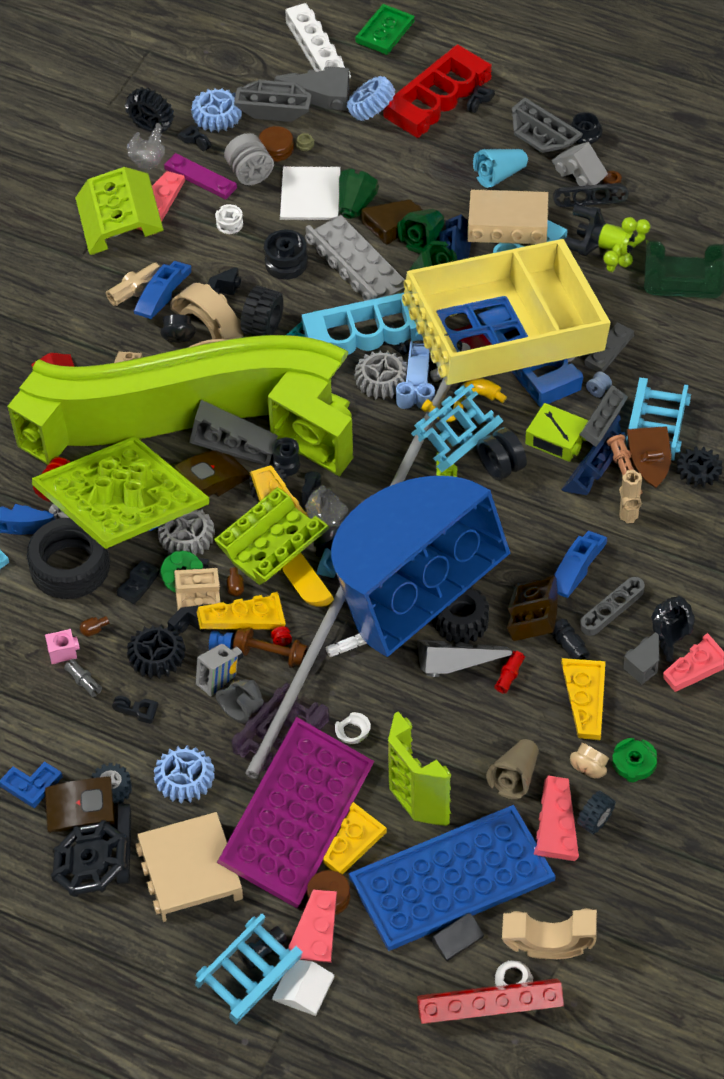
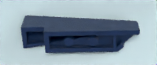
(457, 236)
(594, 463)

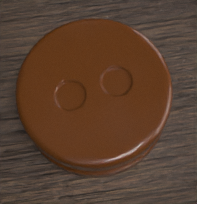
(277, 142)
(331, 881)

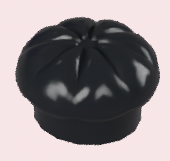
(589, 126)
(177, 328)

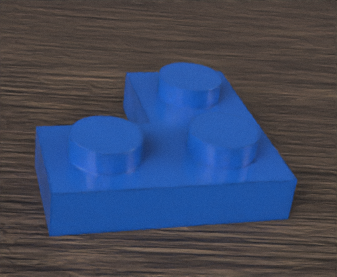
(30, 789)

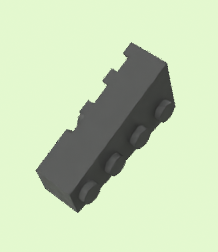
(231, 435)

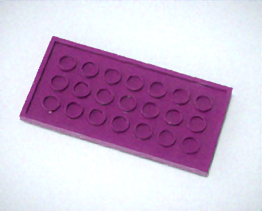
(295, 812)

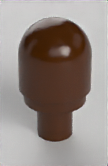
(235, 583)
(93, 626)

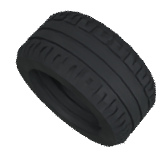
(69, 582)

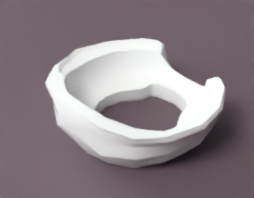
(356, 719)
(499, 976)

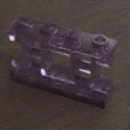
(242, 741)

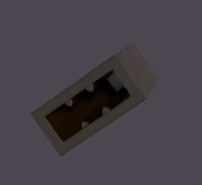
(383, 218)

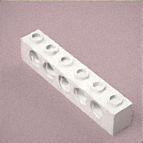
(312, 38)

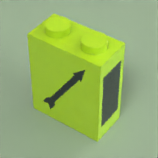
(556, 432)

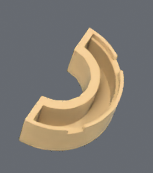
(210, 308)
(550, 939)

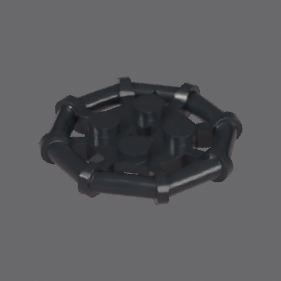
(93, 867)

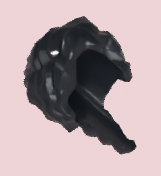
(672, 622)

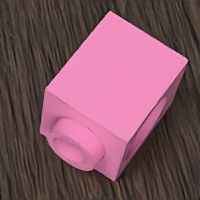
(65, 639)

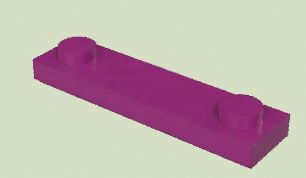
(201, 176)

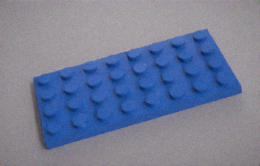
(451, 877)

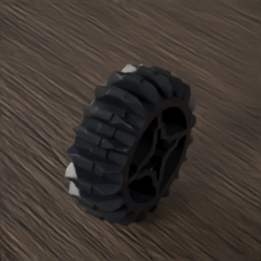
(149, 108)
(161, 651)

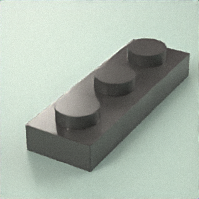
(617, 339)

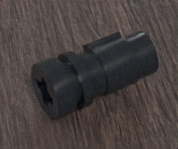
(571, 642)
(261, 947)

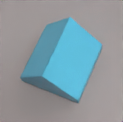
(326, 566)

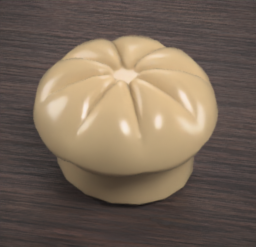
(589, 761)

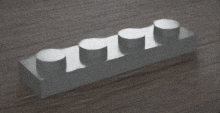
(603, 415)

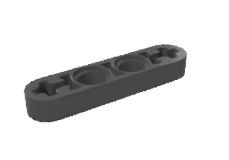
(614, 607)

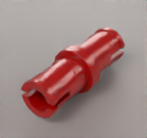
(509, 672)

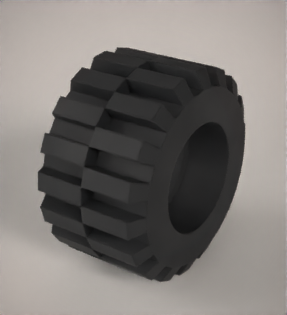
(262, 312)
(464, 628)

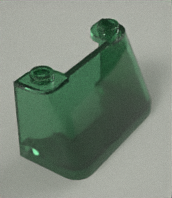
(684, 274)

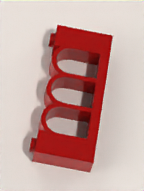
(417, 120)

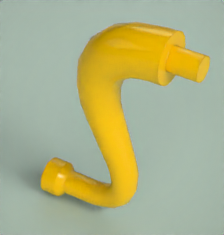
(481, 386)

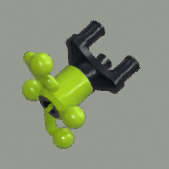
(607, 236)

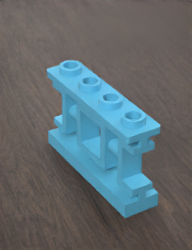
(466, 439)

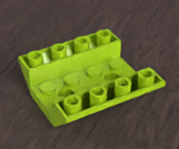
(130, 198)
(266, 533)
(419, 790)

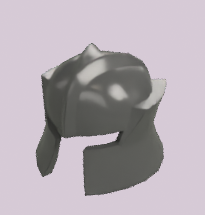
(240, 700)

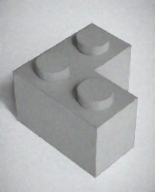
(582, 163)

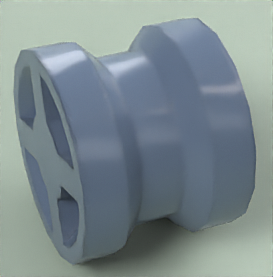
(599, 384)

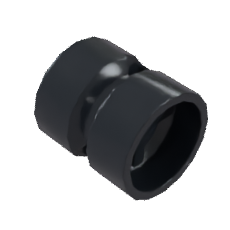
(286, 455)

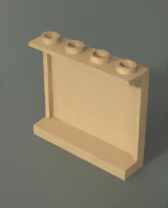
(508, 217)
(184, 864)

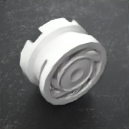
(229, 218)

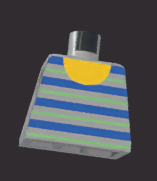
(217, 668)

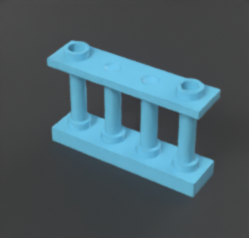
(641, 408)
(255, 991)

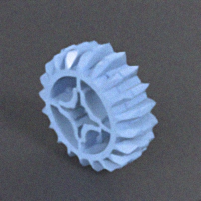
(371, 98)
(215, 110)
(179, 784)

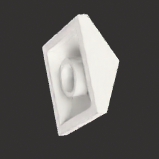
(304, 987)

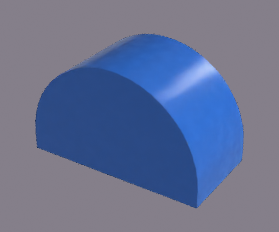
(414, 554)

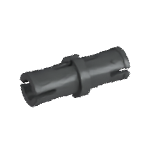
(83, 678)

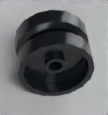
(285, 254)
(501, 453)

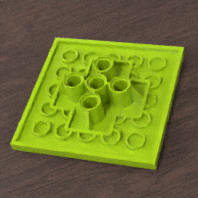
(120, 492)

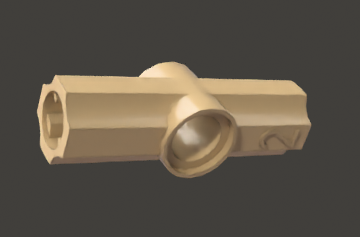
(132, 284)
(630, 496)

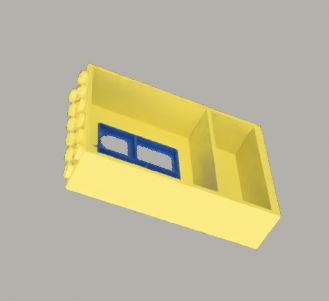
(536, 285)

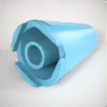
(498, 164)

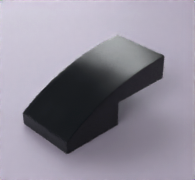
(139, 582)

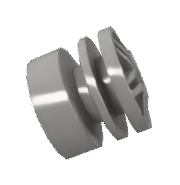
(249, 159)

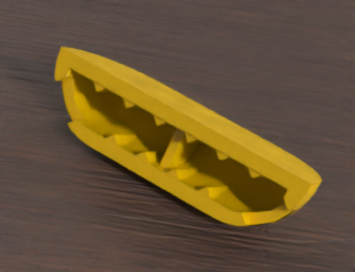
(307, 582)

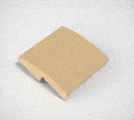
(196, 587)

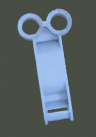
(416, 388)

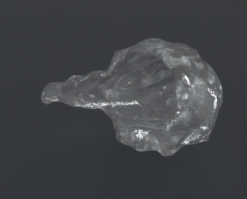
(146, 153)
(326, 506)

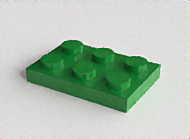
(385, 29)

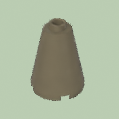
(514, 770)

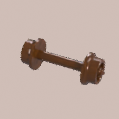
(244, 641)

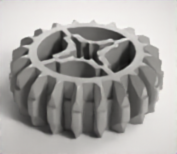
(380, 374)
(186, 533)

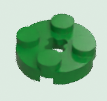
(178, 560)
(634, 770)

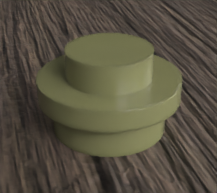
(304, 142)

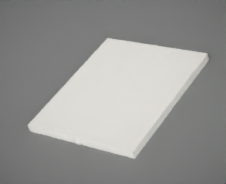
(310, 193)

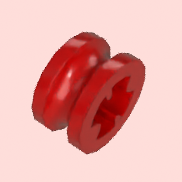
(281, 636)

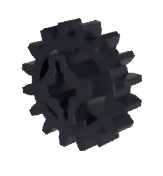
(699, 467)

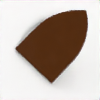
(650, 452)

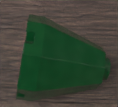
(355, 192)
(420, 228)
(434, 254)

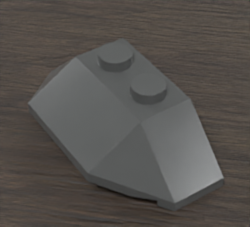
(273, 100)
(542, 128)

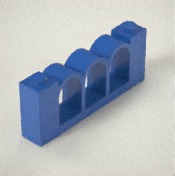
(546, 387)

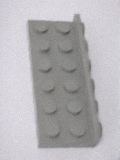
(355, 259)

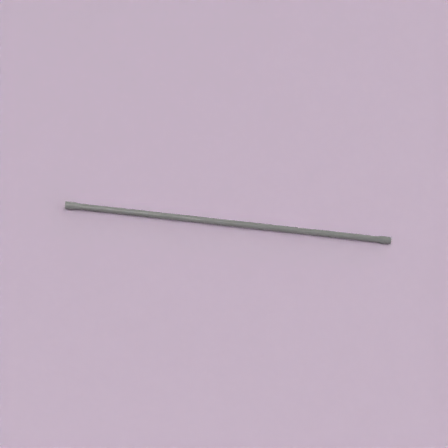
(260, 758)

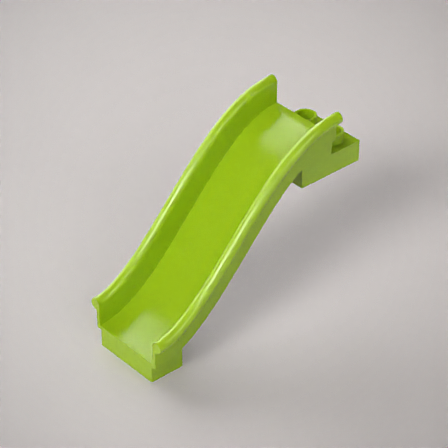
(163, 392)

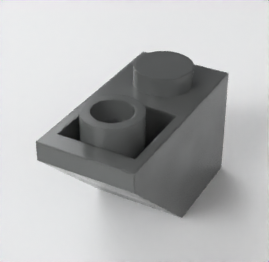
(644, 659)

